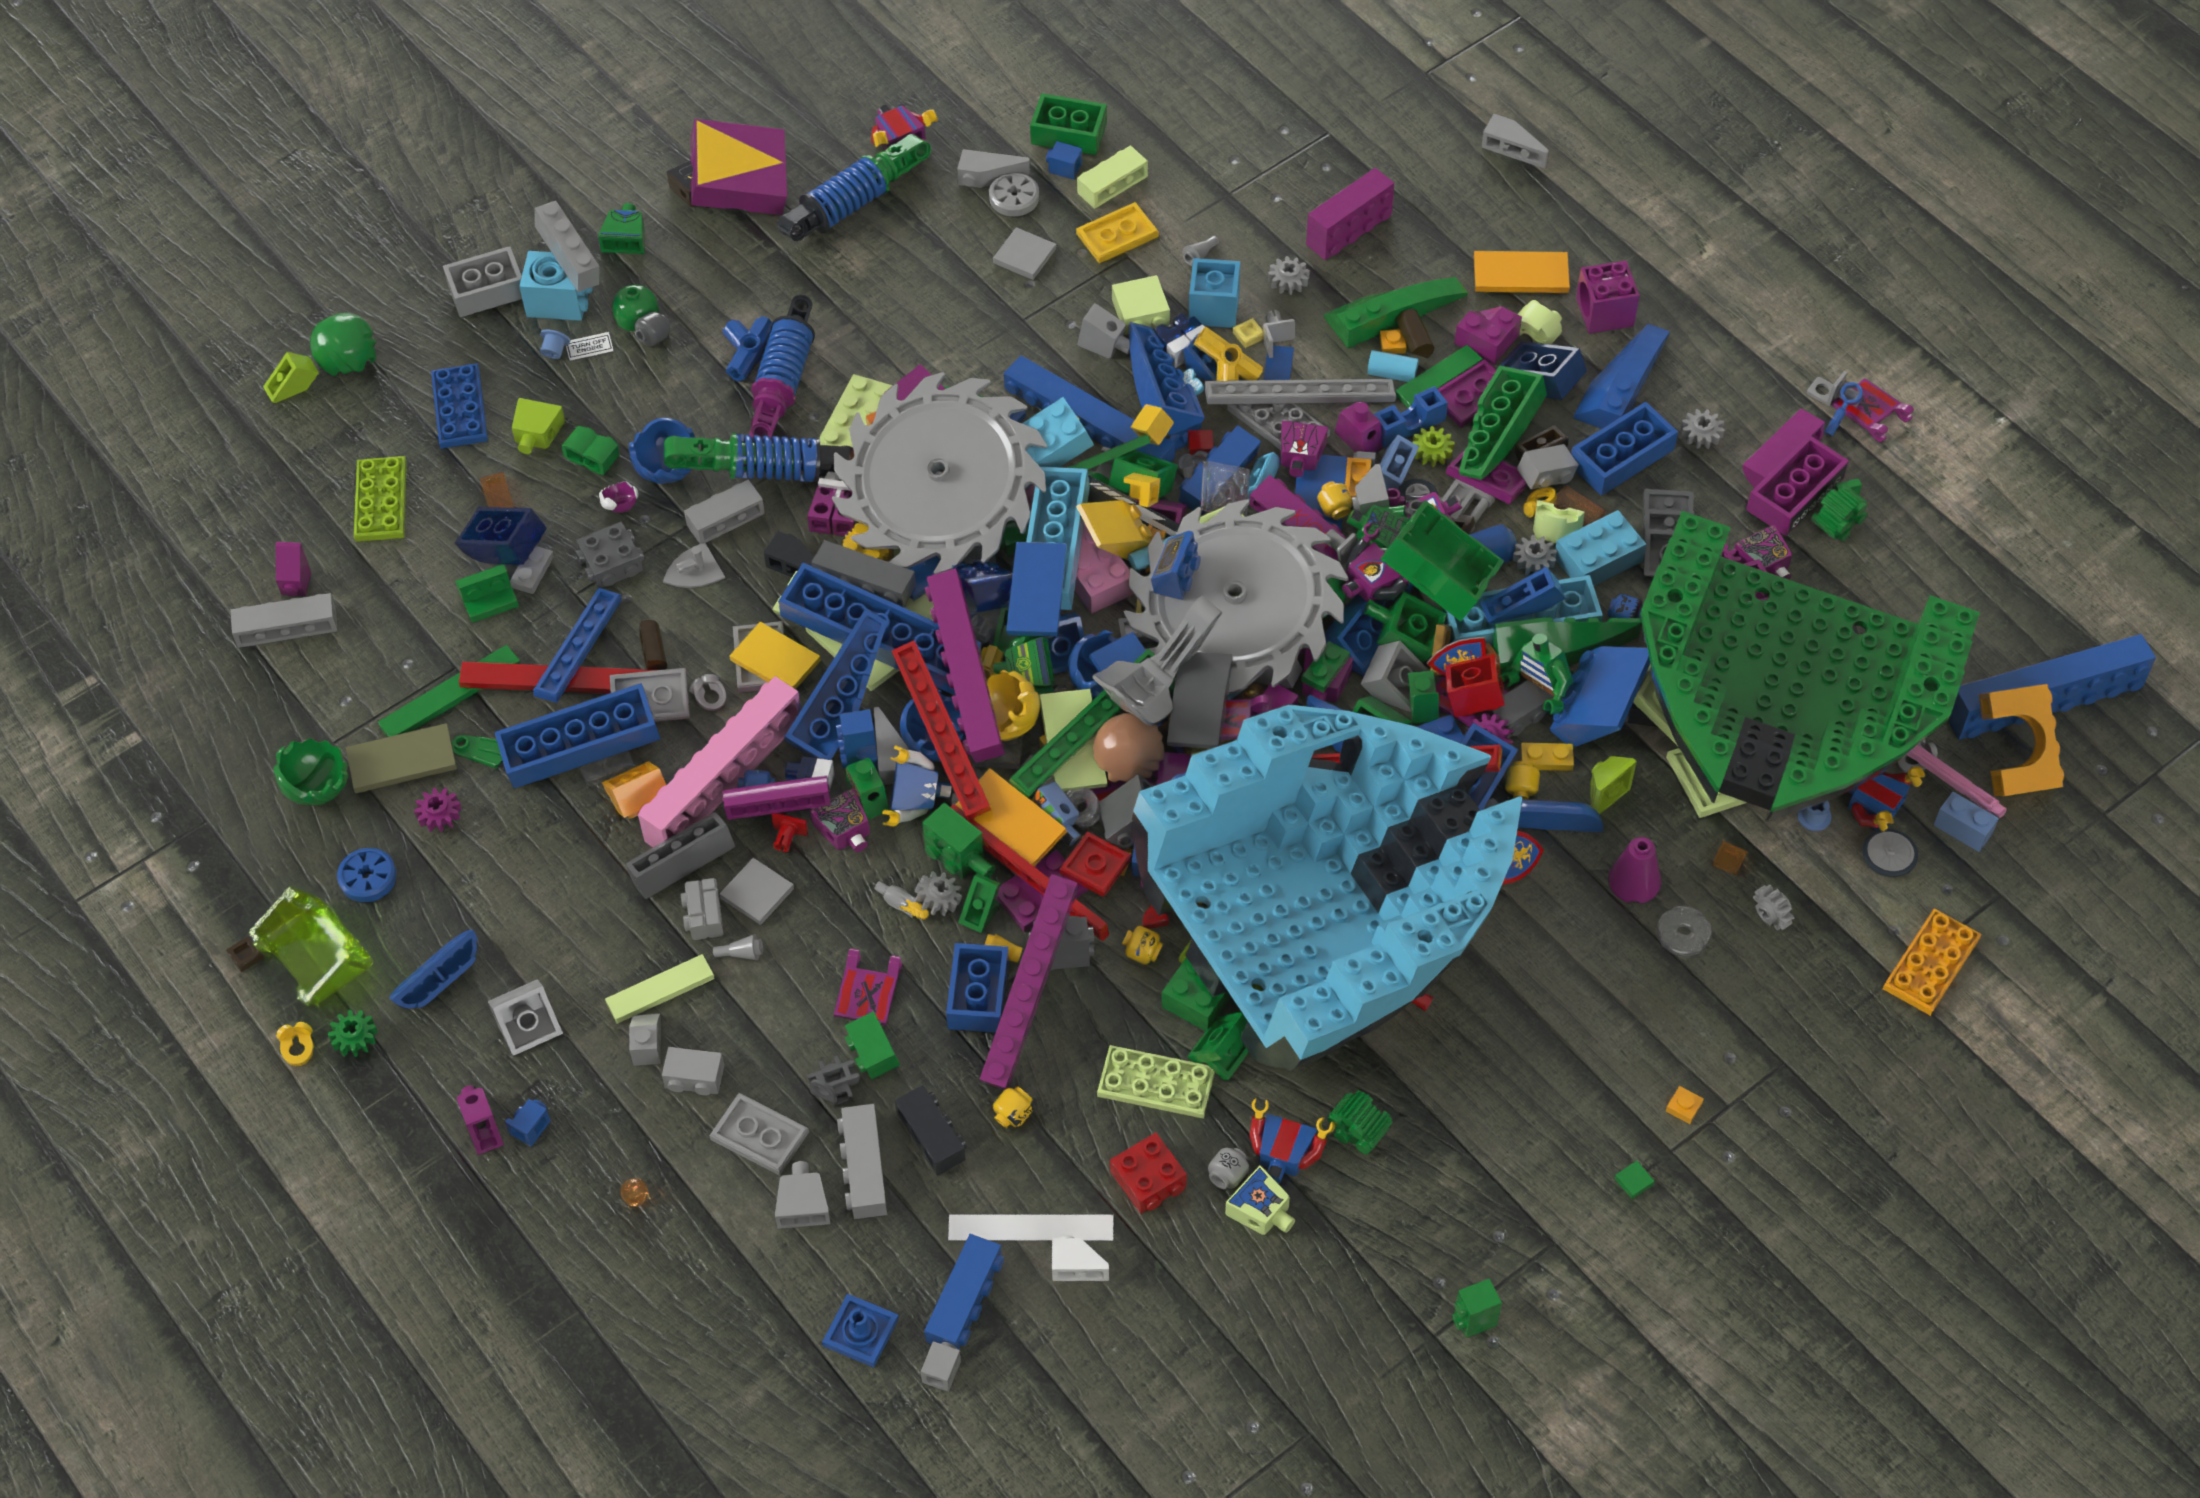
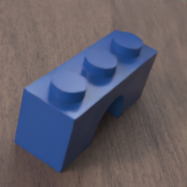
(1426, 411)
(856, 738)

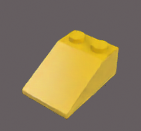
(1115, 526)

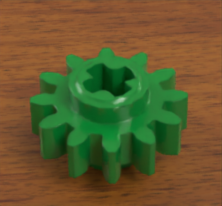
(344, 1038)

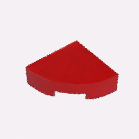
(1153, 920)

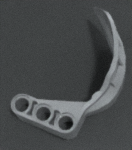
(1145, 685)

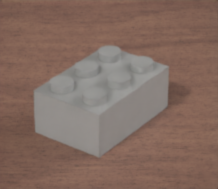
(484, 281)

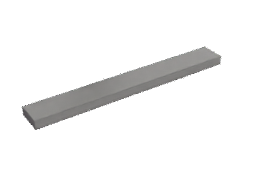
(1300, 391)

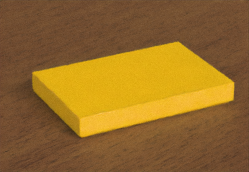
(1117, 232)
(774, 654)

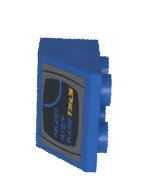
(1176, 566)

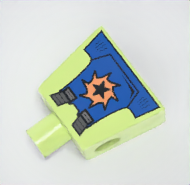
(1260, 1204)

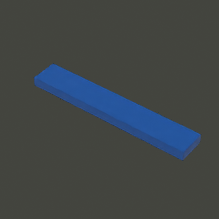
(577, 645)

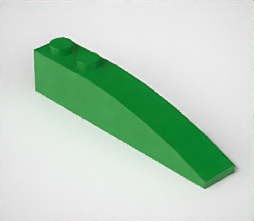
(1377, 312)
(1501, 418)
(1570, 636)

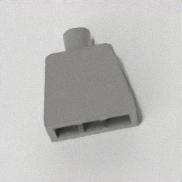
(1103, 333)
(801, 1199)

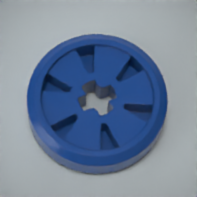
(376, 885)

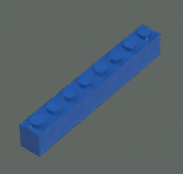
(1100, 420)

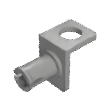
(1277, 330)
(1834, 390)
(1342, 545)

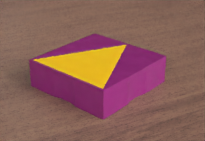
(738, 166)

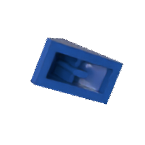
(1200, 362)

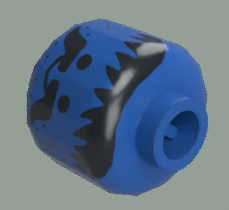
(1625, 607)

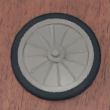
(1890, 853)

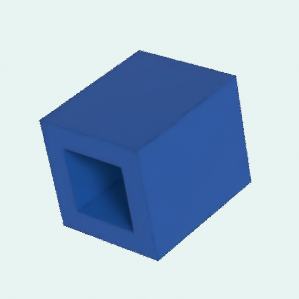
(1064, 160)

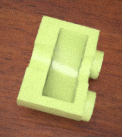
(1540, 323)
(1555, 523)

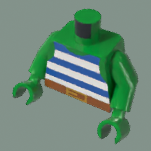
(1545, 667)

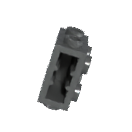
(610, 555)
(1118, 811)
(1075, 945)

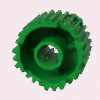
(1840, 513)
(1359, 1121)

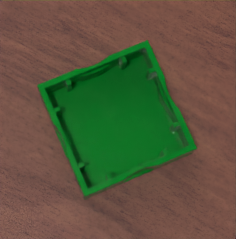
(1442, 560)

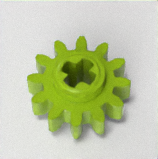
(1433, 446)

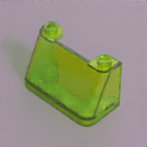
(310, 944)

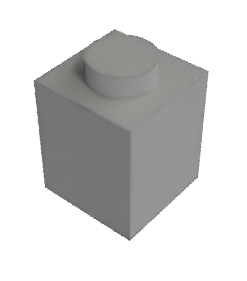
(941, 1365)

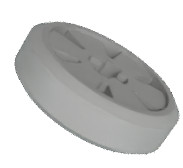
(1005, 185)

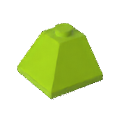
(1610, 781)

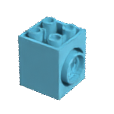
(549, 291)

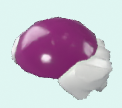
(619, 497)

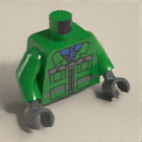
(1388, 519)

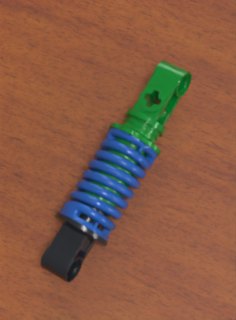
(852, 188)
(745, 455)

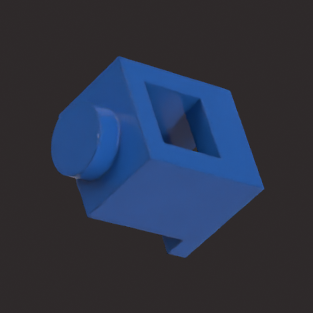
(529, 1121)

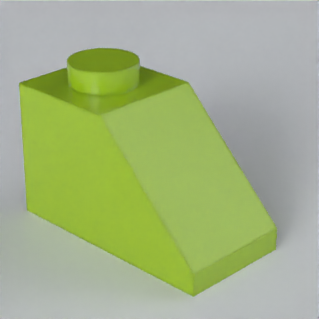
(290, 377)

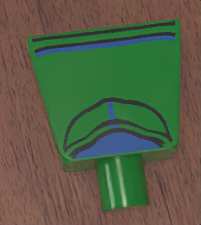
(623, 231)

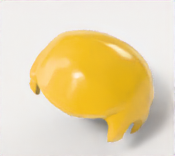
(1014, 703)

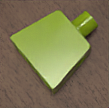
(536, 424)

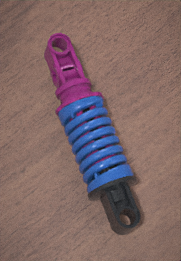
(782, 366)

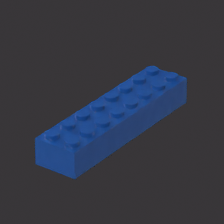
(835, 606)
(2070, 678)

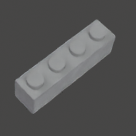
(566, 246)
(283, 620)
(863, 1161)

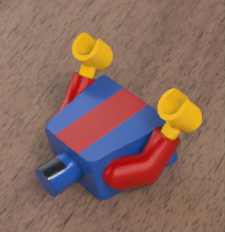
(1881, 797)
(1285, 1144)

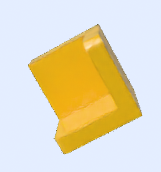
(1152, 422)
(1143, 488)

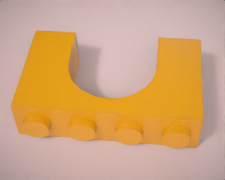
(2043, 767)

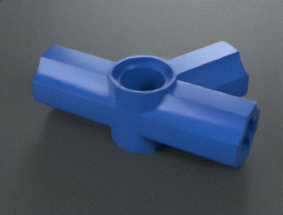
(748, 345)

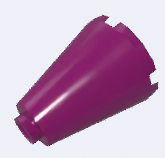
(1636, 872)

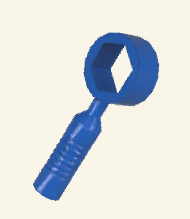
(1840, 413)

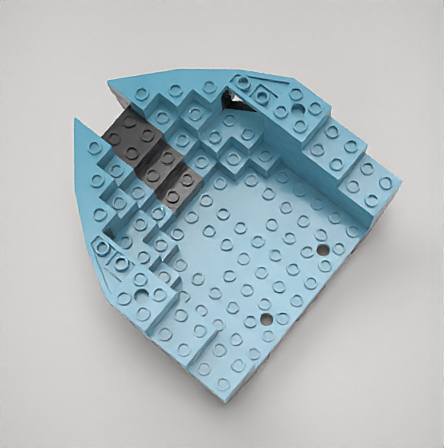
(1324, 875)

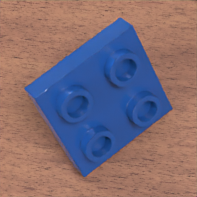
(860, 1330)

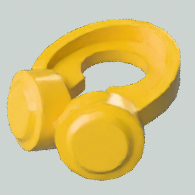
(1530, 506)
(287, 1034)

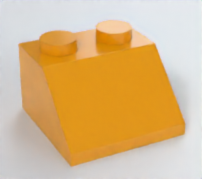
(634, 788)

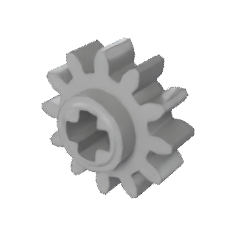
(1288, 275)
(1702, 428)
(1534, 555)
(938, 893)
(1773, 907)

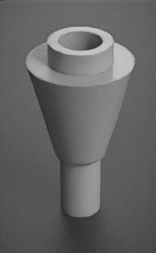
(1198, 250)
(746, 948)

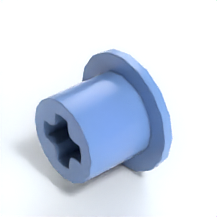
(553, 343)
(1815, 817)

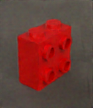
(1148, 1173)

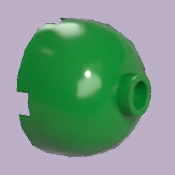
(631, 304)

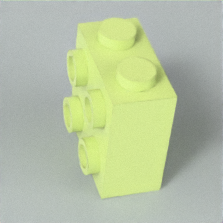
(1141, 302)

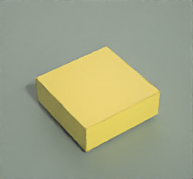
(1248, 333)

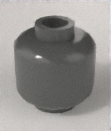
(652, 328)

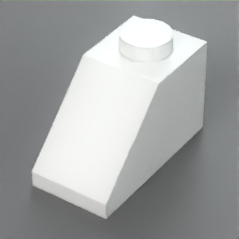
(1076, 1261)

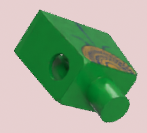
(866, 780)

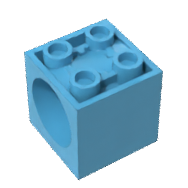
(1214, 292)

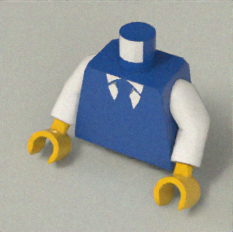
(914, 787)

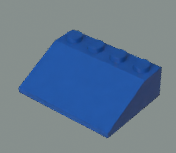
(1600, 693)

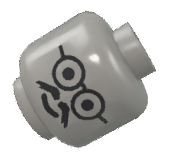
(1228, 1168)

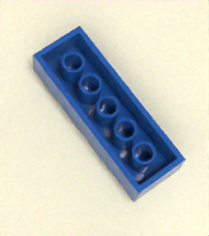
(577, 735)

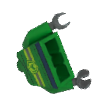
(1032, 660)

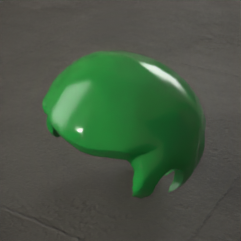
(342, 343)
(310, 772)

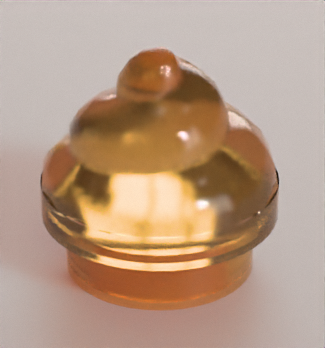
(1251, 692)
(634, 1191)

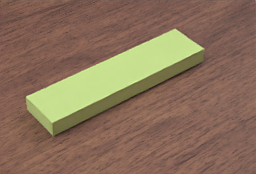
(659, 988)

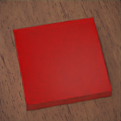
(1095, 864)

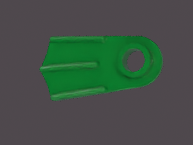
(478, 749)

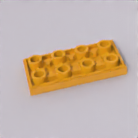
(1521, 271)
(1017, 820)
(1932, 961)

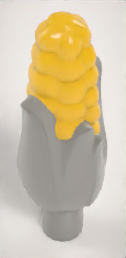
(901, 900)

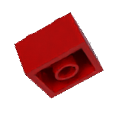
(1475, 685)

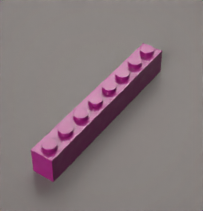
(965, 666)
(1029, 982)

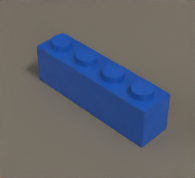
(1237, 449)
(964, 1292)

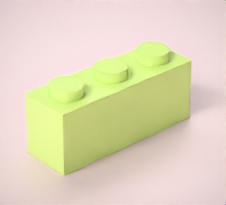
(1112, 176)

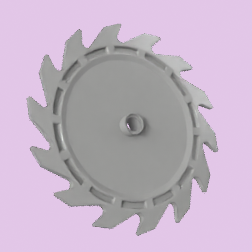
(945, 512)
(1277, 585)

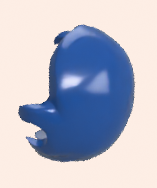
(648, 450)
(1080, 665)
(915, 733)

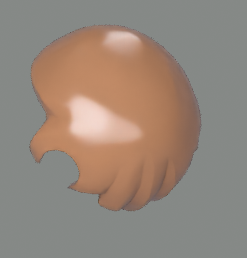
(1128, 748)

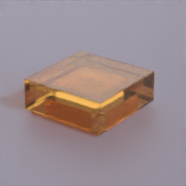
(1729, 858)

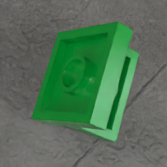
(487, 593)
(1222, 1045)

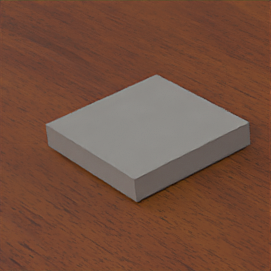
(1024, 253)
(756, 891)

